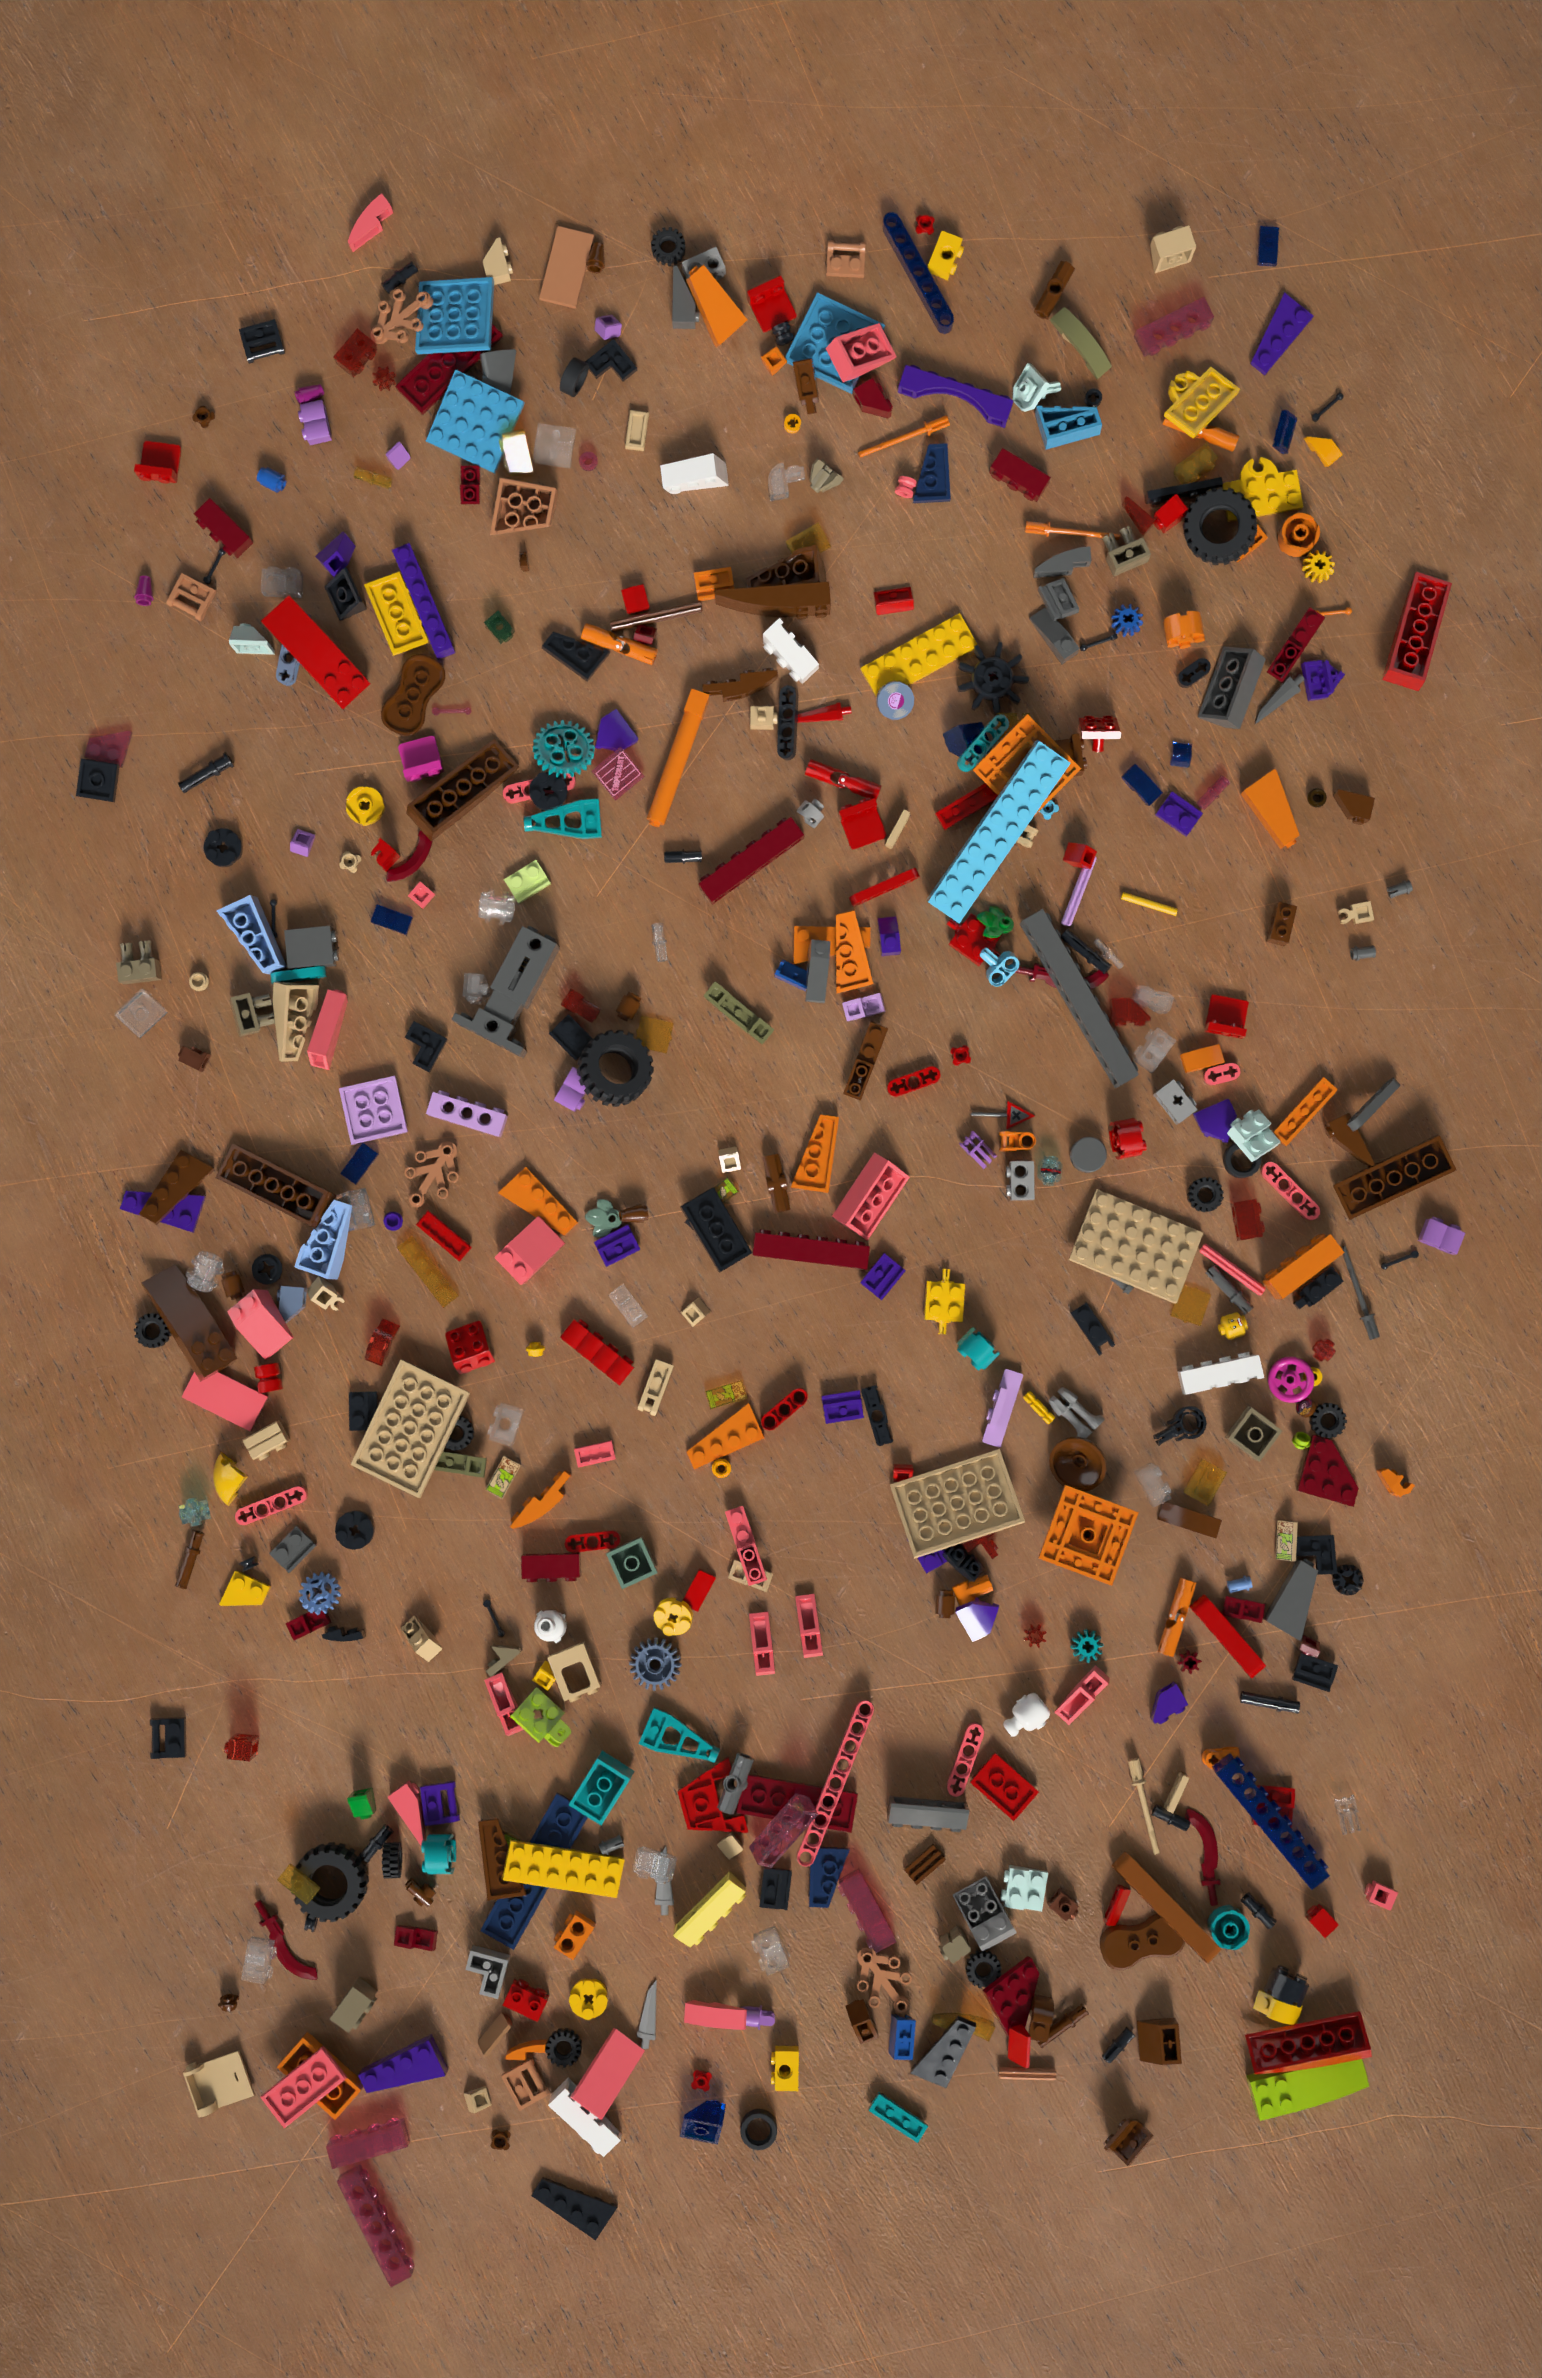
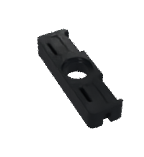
(872, 1403)

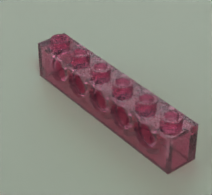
(392, 2271)

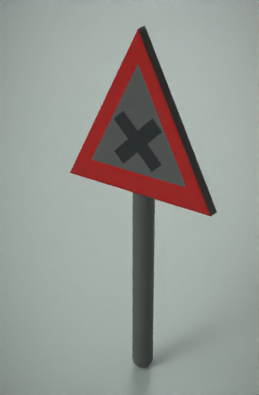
(1014, 1115)

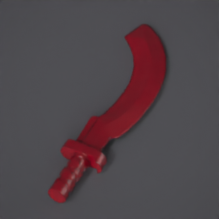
(414, 863)
(1040, 973)
(1210, 1852)
(283, 1953)

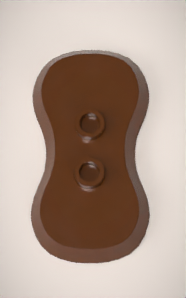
(419, 681)
(1128, 1944)

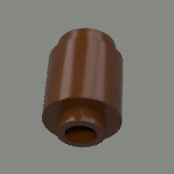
(628, 1006)
(232, 1285)
(945, 1603)

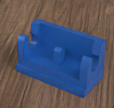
(792, 974)
(902, 2037)

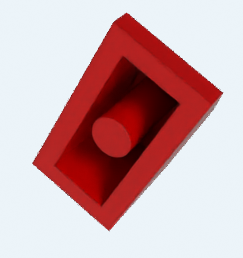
(1170, 514)

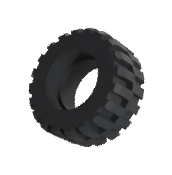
(1215, 501)
(630, 1050)
(355, 1874)

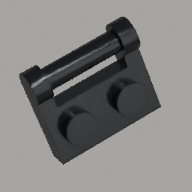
(259, 335)
(174, 1738)

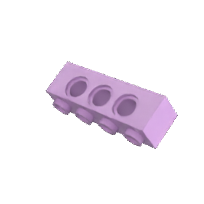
(437, 1109)

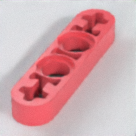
(517, 798)
(1292, 1188)
(271, 1505)
(967, 1760)

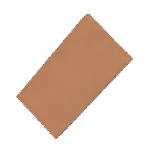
(566, 267)

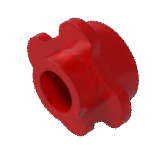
(925, 219)
(961, 1050)
(706, 2076)

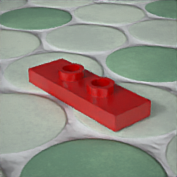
(444, 1235)

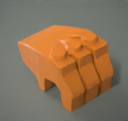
(1392, 1480)

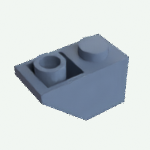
(291, 1301)

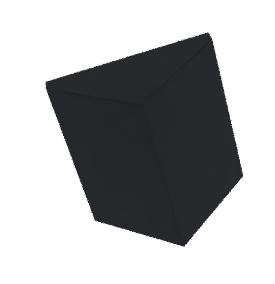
(344, 595)

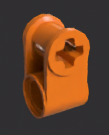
(1015, 1141)
(1219, 1753)

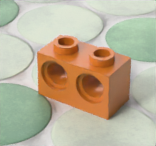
(577, 1936)

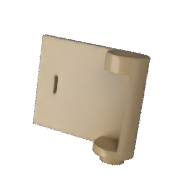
(216, 2083)

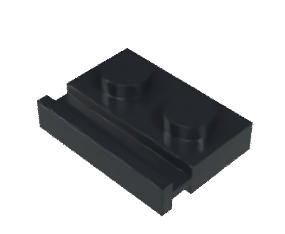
(571, 1037)
(362, 1409)
(1314, 1672)
(775, 1888)

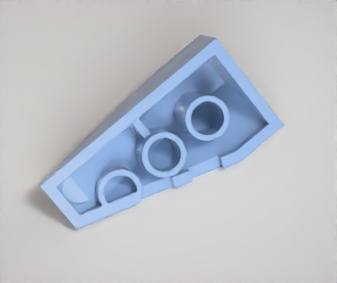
(327, 1244)

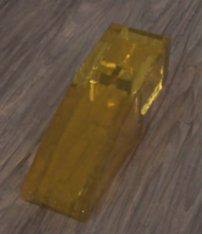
(984, 2027)

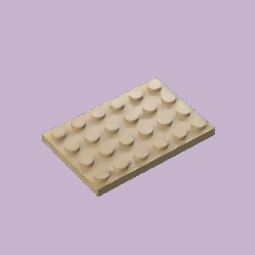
(1136, 1246)
(410, 1428)
(957, 1503)

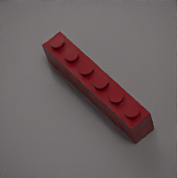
(750, 861)
(811, 1251)

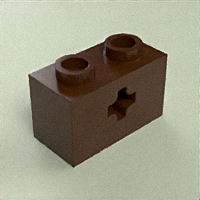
(1281, 924)

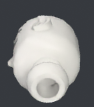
(550, 1625)
(1028, 1713)

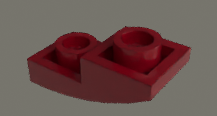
(470, 485)

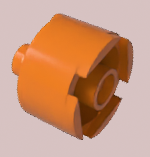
(1308, 535)
(1183, 629)

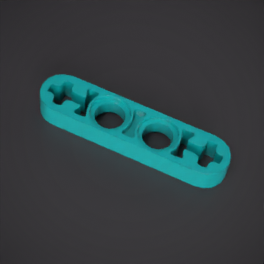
(984, 744)

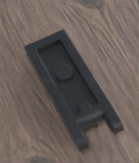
(1091, 1327)

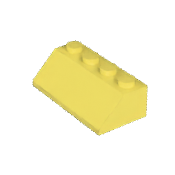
(709, 1910)

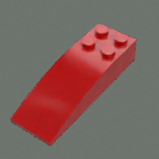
(1417, 632)
(315, 652)
(1309, 2044)

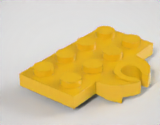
(1198, 400)
(1267, 490)
(396, 613)

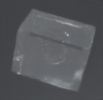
(141, 1012)

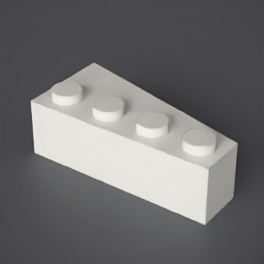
(1220, 1373)
(598, 2133)

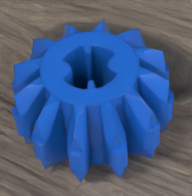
(1130, 626)

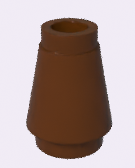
(595, 261)
(634, 1214)

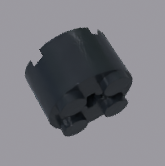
(1287, 1986)

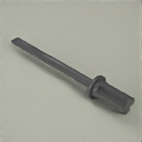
(1368, 1319)

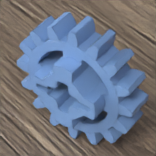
(325, 1599)

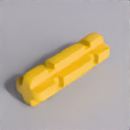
(1038, 1407)

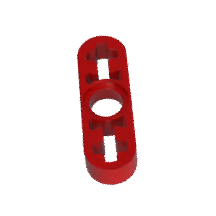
(916, 1074)
(577, 1537)

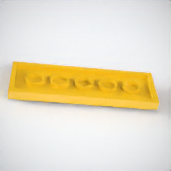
(921, 655)
(563, 1868)

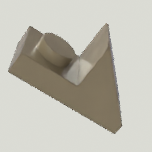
(505, 1653)

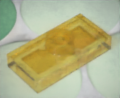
(298, 1884)

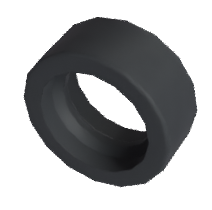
(574, 377)
(1234, 1172)
(762, 2144)

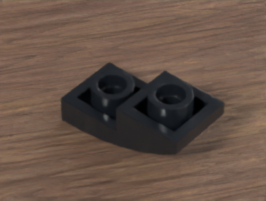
(965, 1564)
(338, 1634)

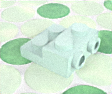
(1253, 1134)
(1024, 1888)

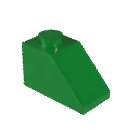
(362, 1803)

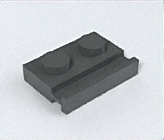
(1058, 599)
(293, 1549)

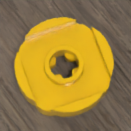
(364, 816)
(673, 1626)
(600, 1999)

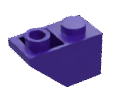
(336, 554)
(1167, 1701)

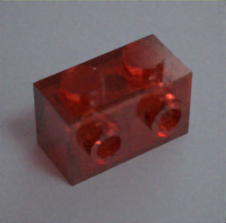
(355, 353)

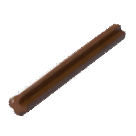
(656, 616)

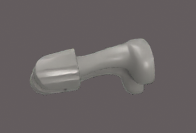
(1064, 1410)

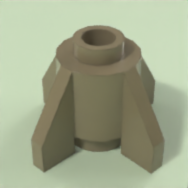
(823, 476)

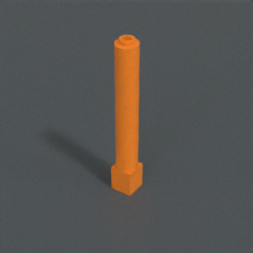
(678, 756)

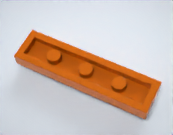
(1304, 1111)

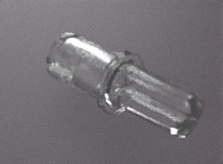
(659, 942)

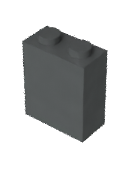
(311, 947)

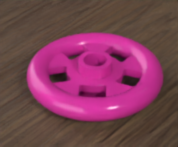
(1282, 1365)

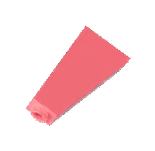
(327, 1029)

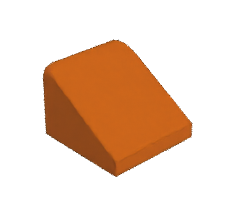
(773, 360)

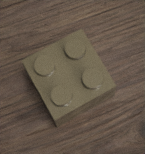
(1253, 1434)
(350, 2010)

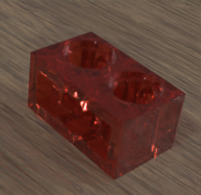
(242, 1747)

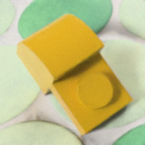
(1277, 2009)

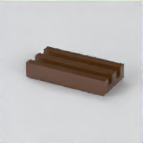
(912, 1874)

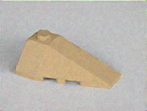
(292, 1013)

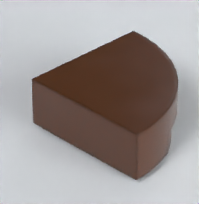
(524, 561)

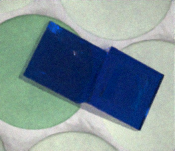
(1141, 784)

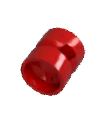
(268, 1378)

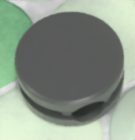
(1088, 1154)

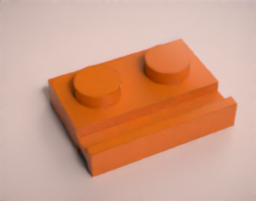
(712, 580)

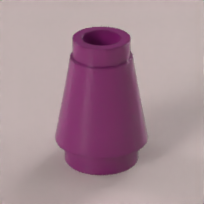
(308, 393)
(144, 591)

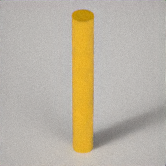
(1148, 903)

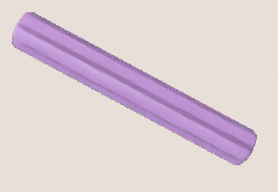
(1077, 895)

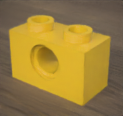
(949, 245)
(785, 2056)

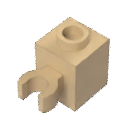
(763, 717)
(324, 1294)

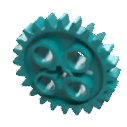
(580, 744)

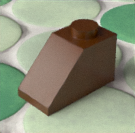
(1355, 806)
(861, 2021)

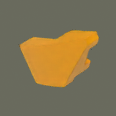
(1324, 448)

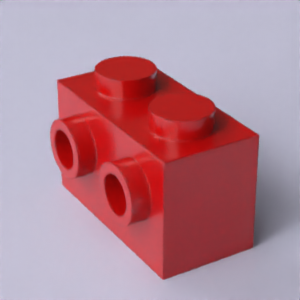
(526, 2000)

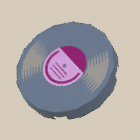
(895, 700)

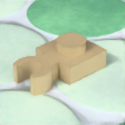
(1359, 913)

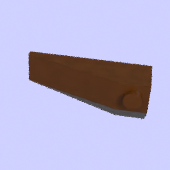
(798, 568)

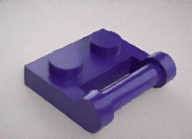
(433, 1803)

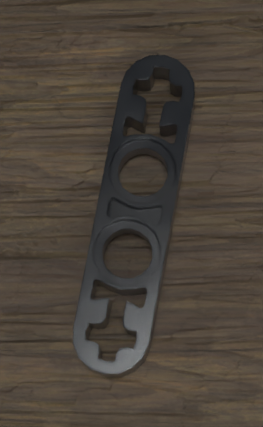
(787, 722)

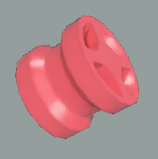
(905, 487)

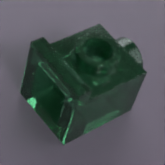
(500, 635)

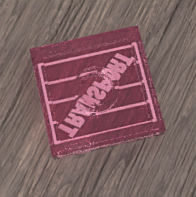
(618, 773)

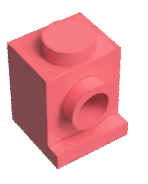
(1385, 1899)

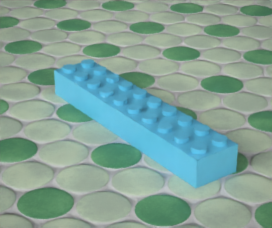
(998, 831)

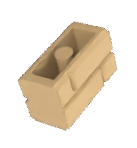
(266, 1440)

